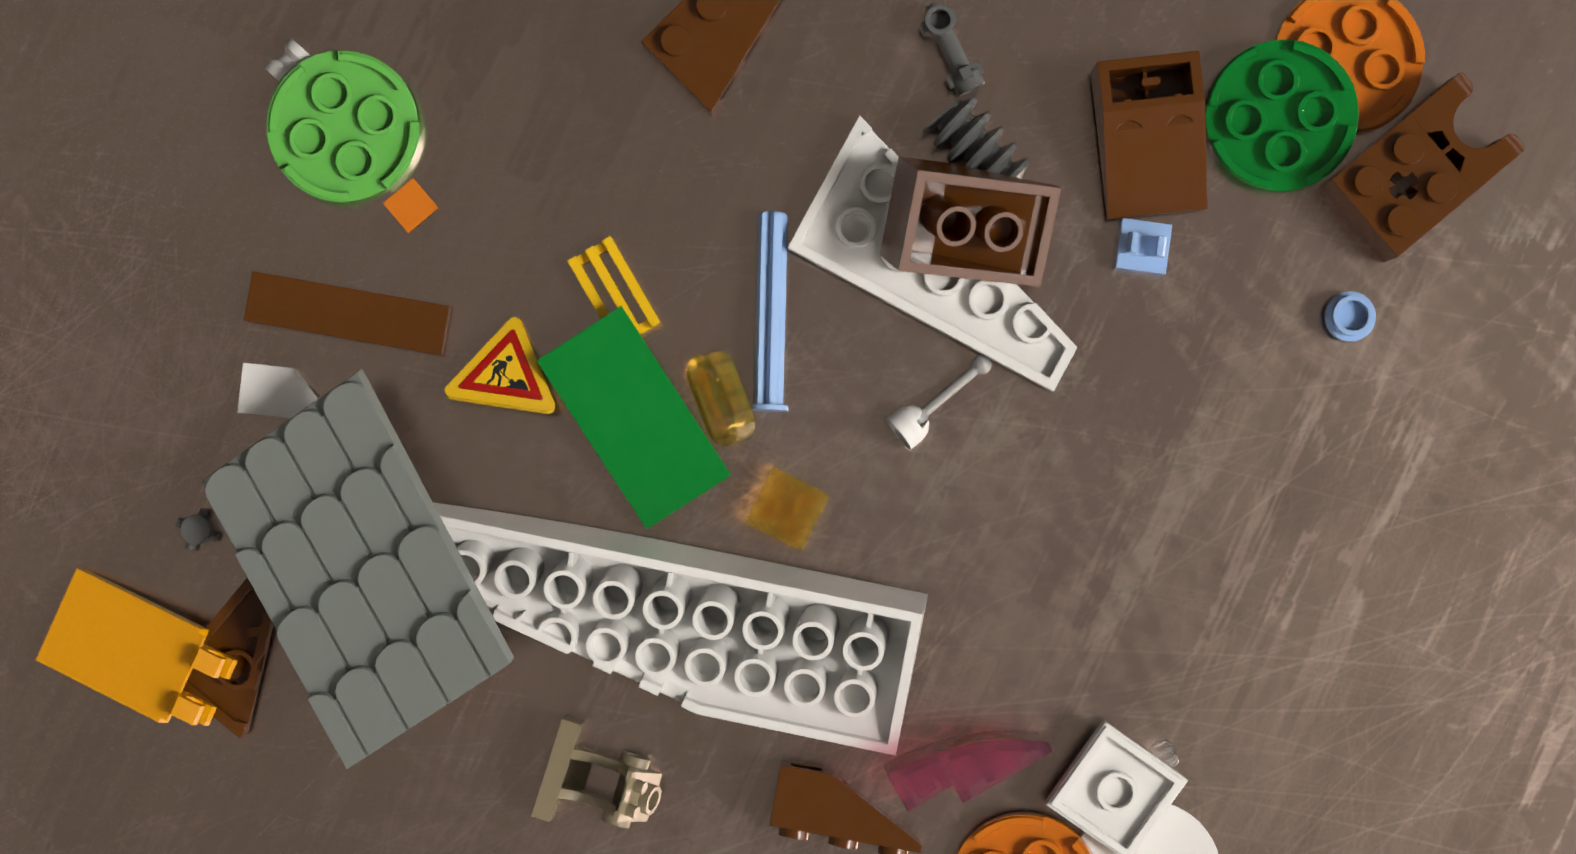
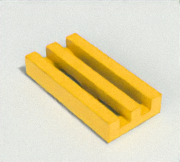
(593, 254)

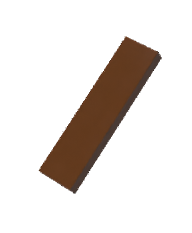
(347, 313)

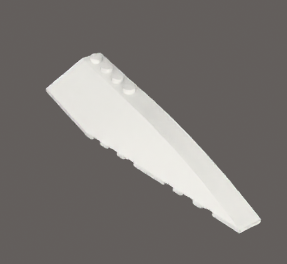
(704, 624)

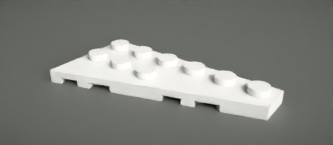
(846, 236)

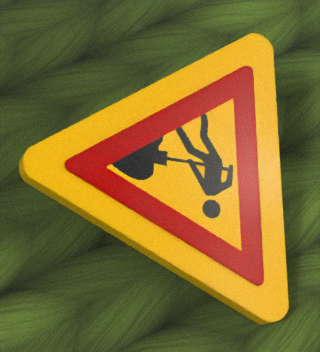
(504, 374)

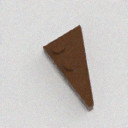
(244, 633)

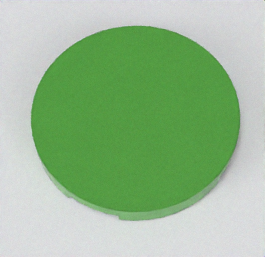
(342, 125)

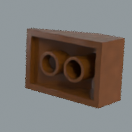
(968, 223)

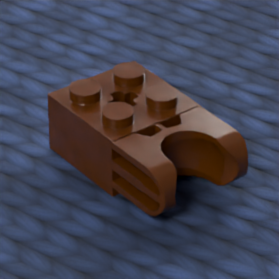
(1429, 163)

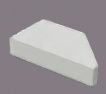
(273, 391)

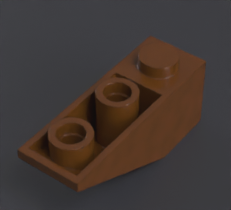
(825, 804)

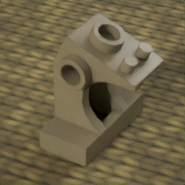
(568, 771)

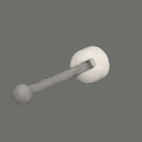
(912, 423)

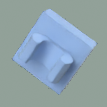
(1142, 247)

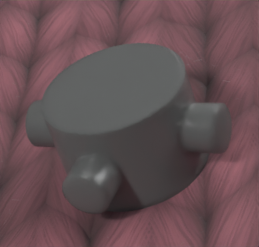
(197, 529)

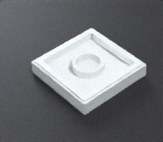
(1116, 790)

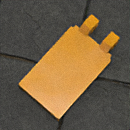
(131, 650)

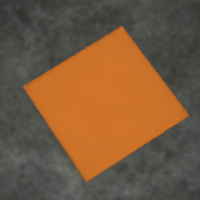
(410, 205)

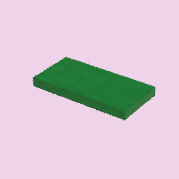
(633, 417)

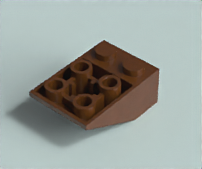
(1151, 134)

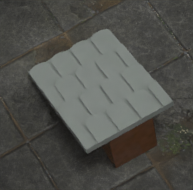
(356, 570)

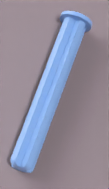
(770, 312)

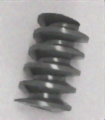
(973, 142)

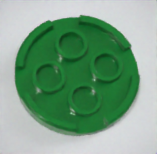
(1282, 115)

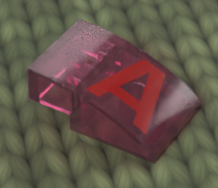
(965, 762)

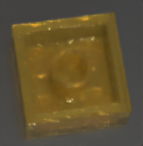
(787, 509)

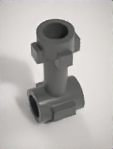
(939, 26)

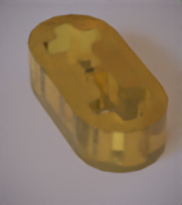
(720, 397)

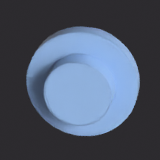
(1350, 316)

